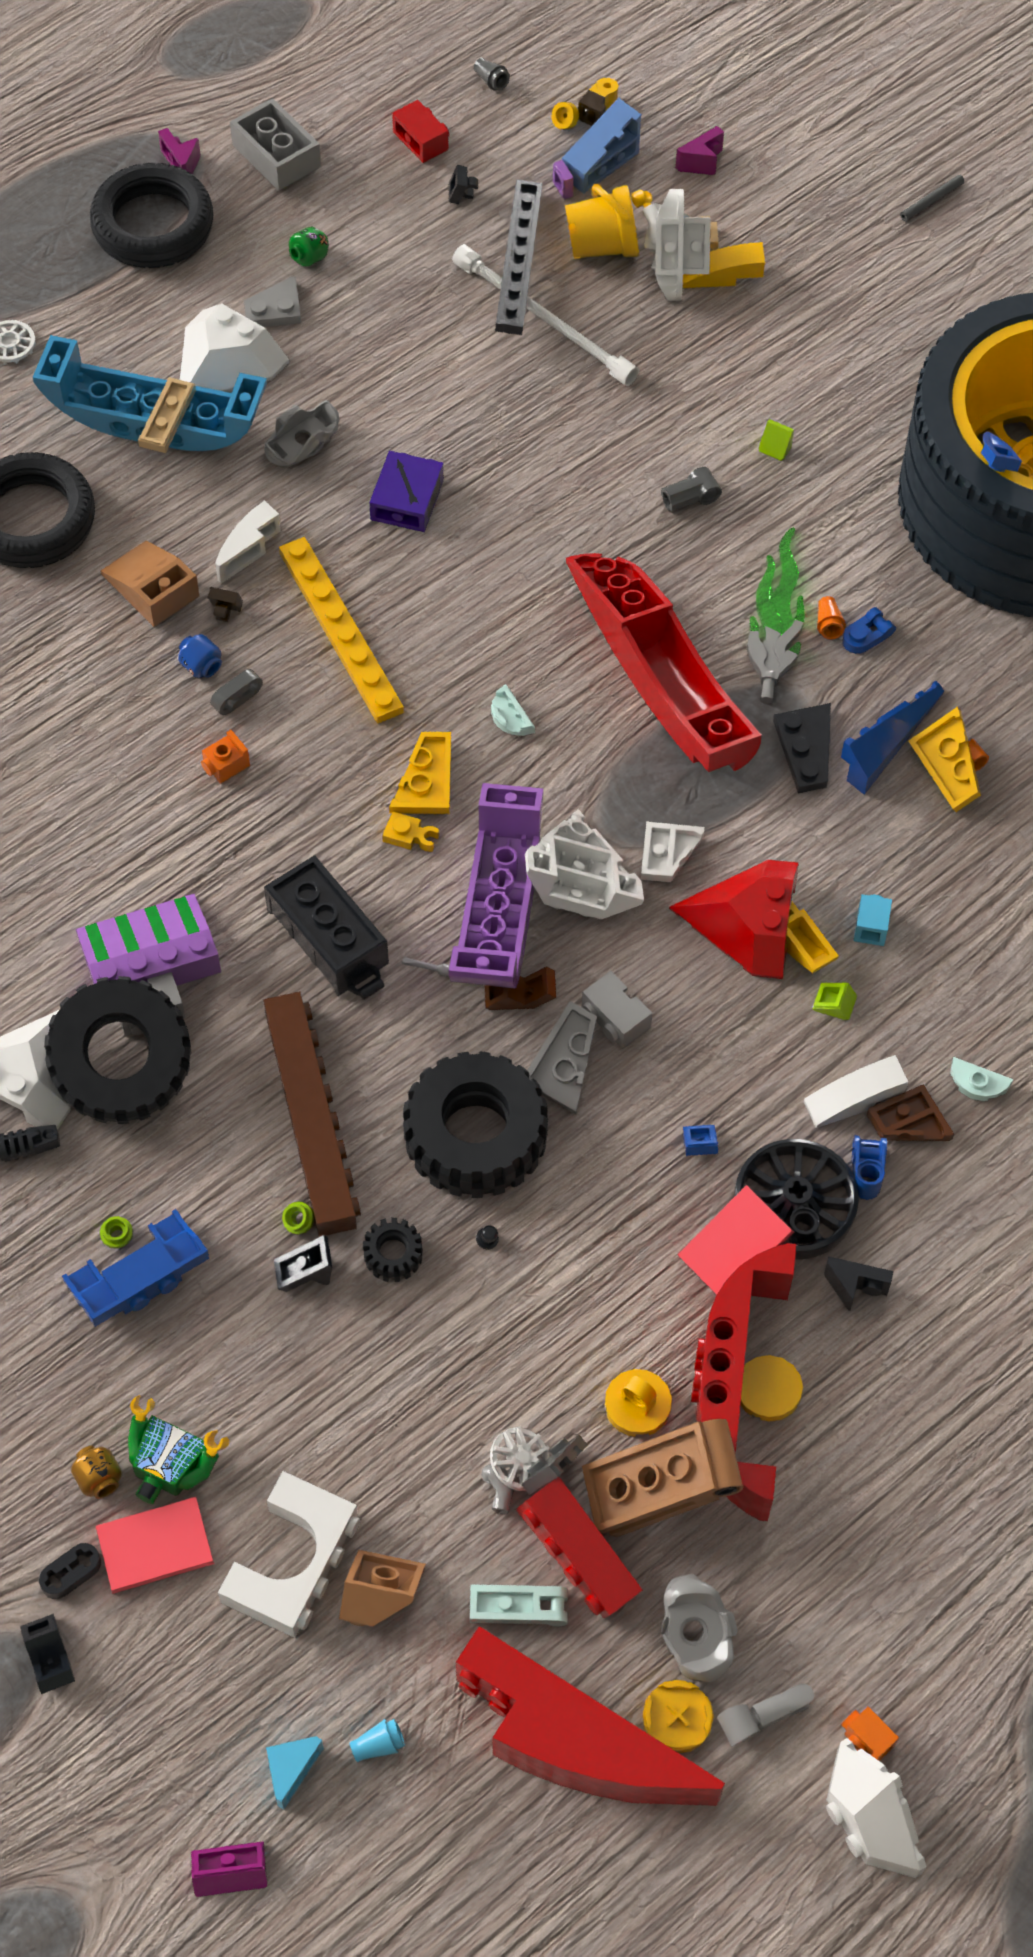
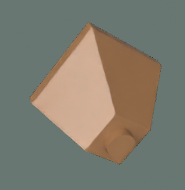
(378, 1587)

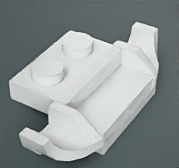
(680, 245)

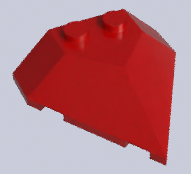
(747, 916)

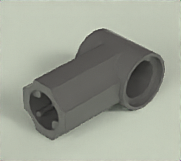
(698, 487)

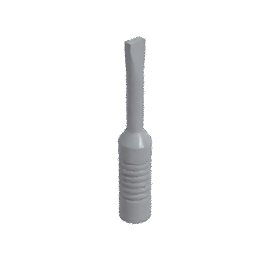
(442, 969)

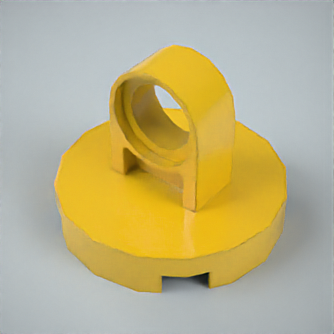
(638, 1402)

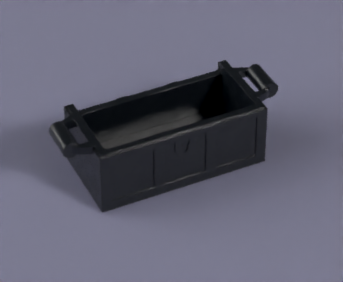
(329, 927)

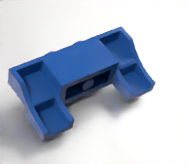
(141, 1275)

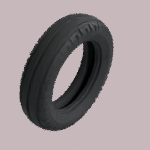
(155, 250)
(70, 532)

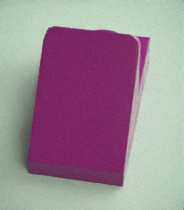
(701, 153)
(179, 154)

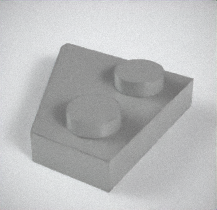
(275, 305)

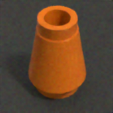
(830, 620)

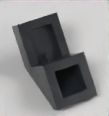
(47, 1653)

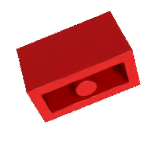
(420, 131)

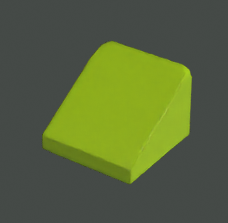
(776, 440)
(835, 1000)

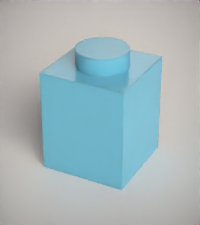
(872, 919)

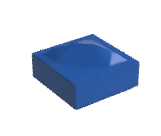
(700, 1140)

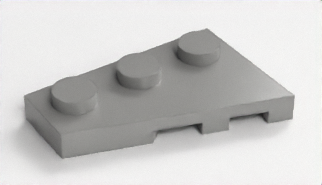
(564, 1057)

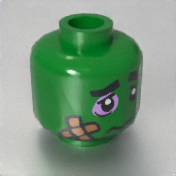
(308, 246)

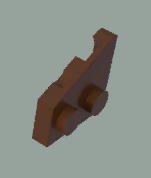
(910, 1118)

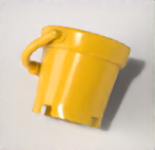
(603, 224)

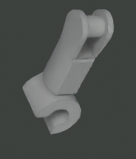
(742, 1724)

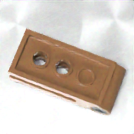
(662, 1477)

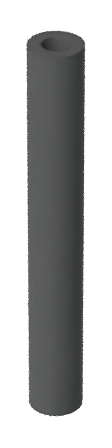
(932, 197)

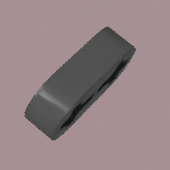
(236, 692)

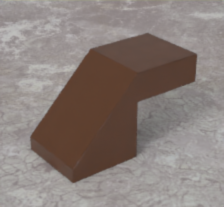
(529, 994)

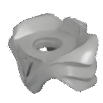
(318, 423)
(713, 1653)

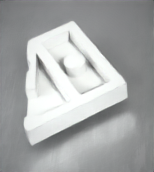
(668, 849)

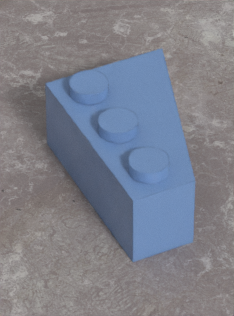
(605, 146)

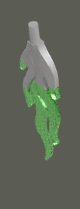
(780, 629)

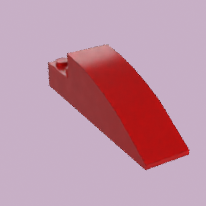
(572, 1737)

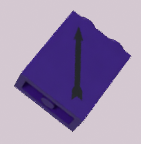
(406, 491)

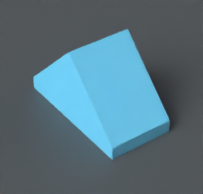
(290, 1765)

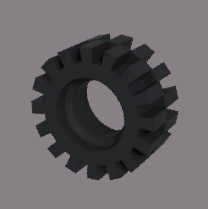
(387, 1232)

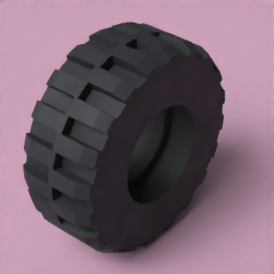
(109, 1003)
(475, 1082)

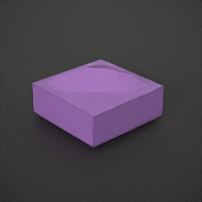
(563, 179)

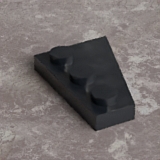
(806, 745)

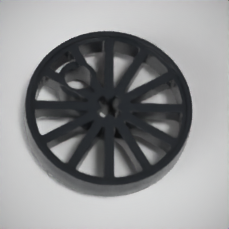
(810, 1194)

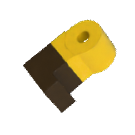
(597, 100)

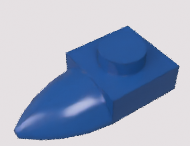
(999, 454)

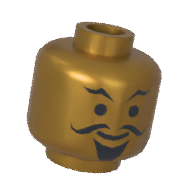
(96, 1471)

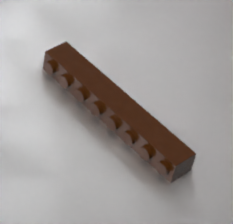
(310, 1114)

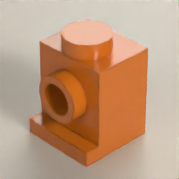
(225, 757)
(869, 1733)

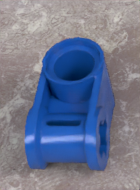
(869, 1161)

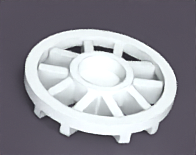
(14, 342)
(518, 1457)

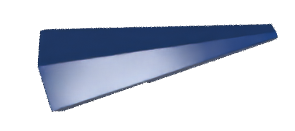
(881, 742)

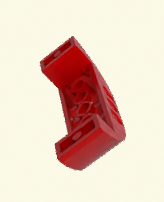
(722, 1360)

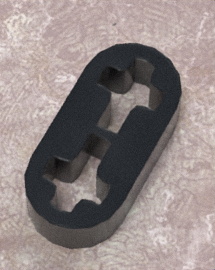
(74, 1577)

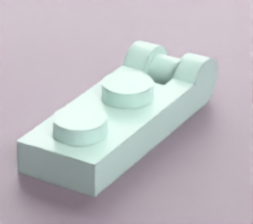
(517, 1604)

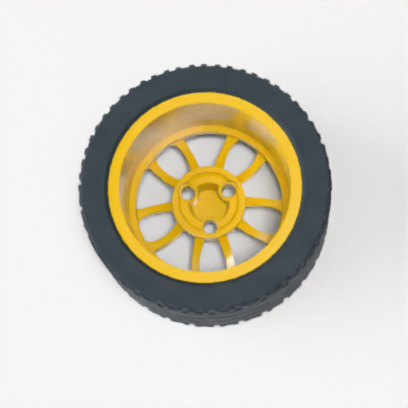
(957, 509)

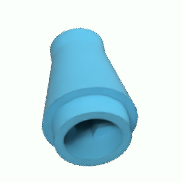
(378, 1741)

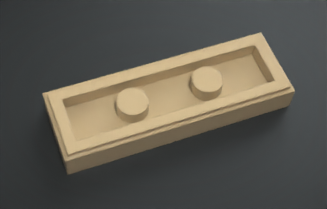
(167, 415)

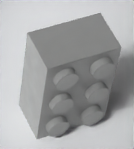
(275, 144)

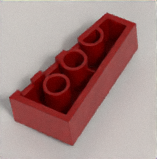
(579, 1548)

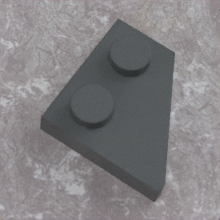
(543, 1471)

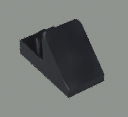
(304, 1264)
(848, 1276)

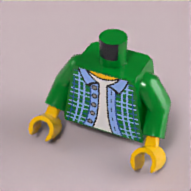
(168, 1455)

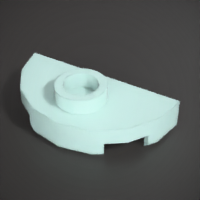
(509, 714)
(977, 1081)

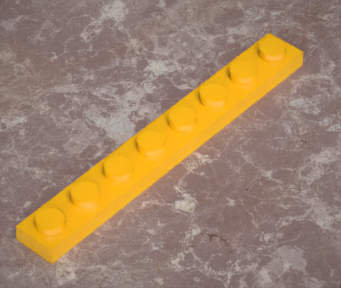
(341, 630)

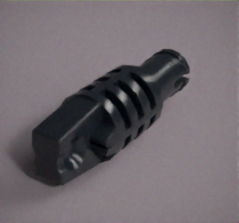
(31, 1141)

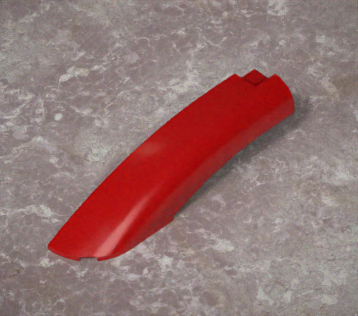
(664, 662)

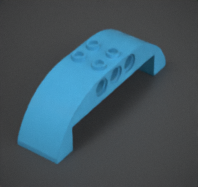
(123, 401)

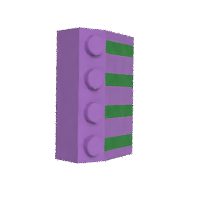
(152, 943)

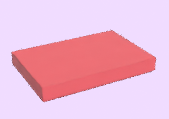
(733, 1237)
(154, 1545)

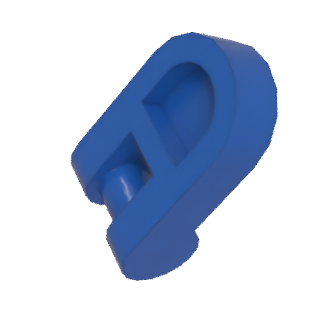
(859, 637)

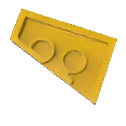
(948, 759)
(427, 778)

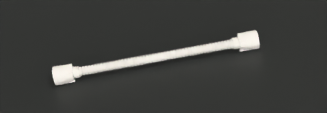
(620, 367)

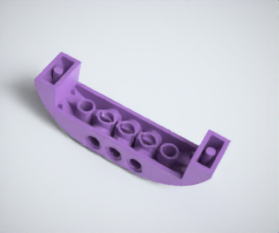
(499, 888)

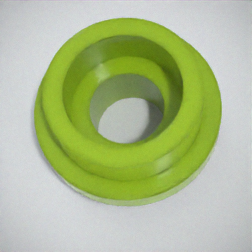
(290, 1214)
(112, 1224)

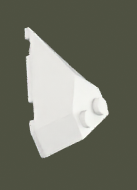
(225, 343)
(581, 872)
(25, 1076)
(873, 1812)

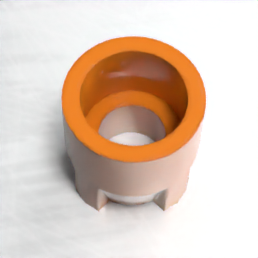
(979, 756)

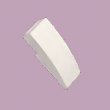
(247, 541)
(856, 1092)

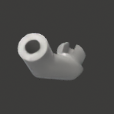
(503, 1493)

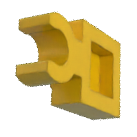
(407, 830)

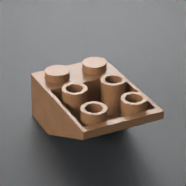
(153, 581)

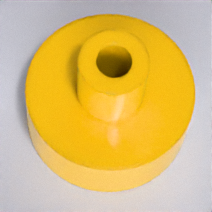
(565, 115)

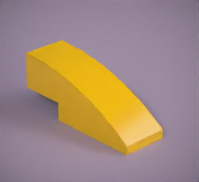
(728, 265)
(807, 942)

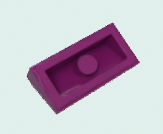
(229, 1869)

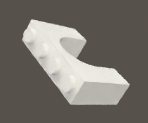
(288, 1602)

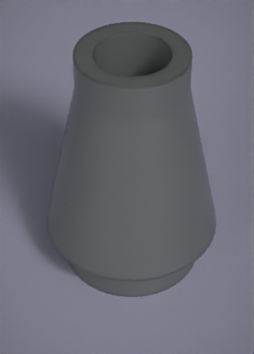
(493, 74)

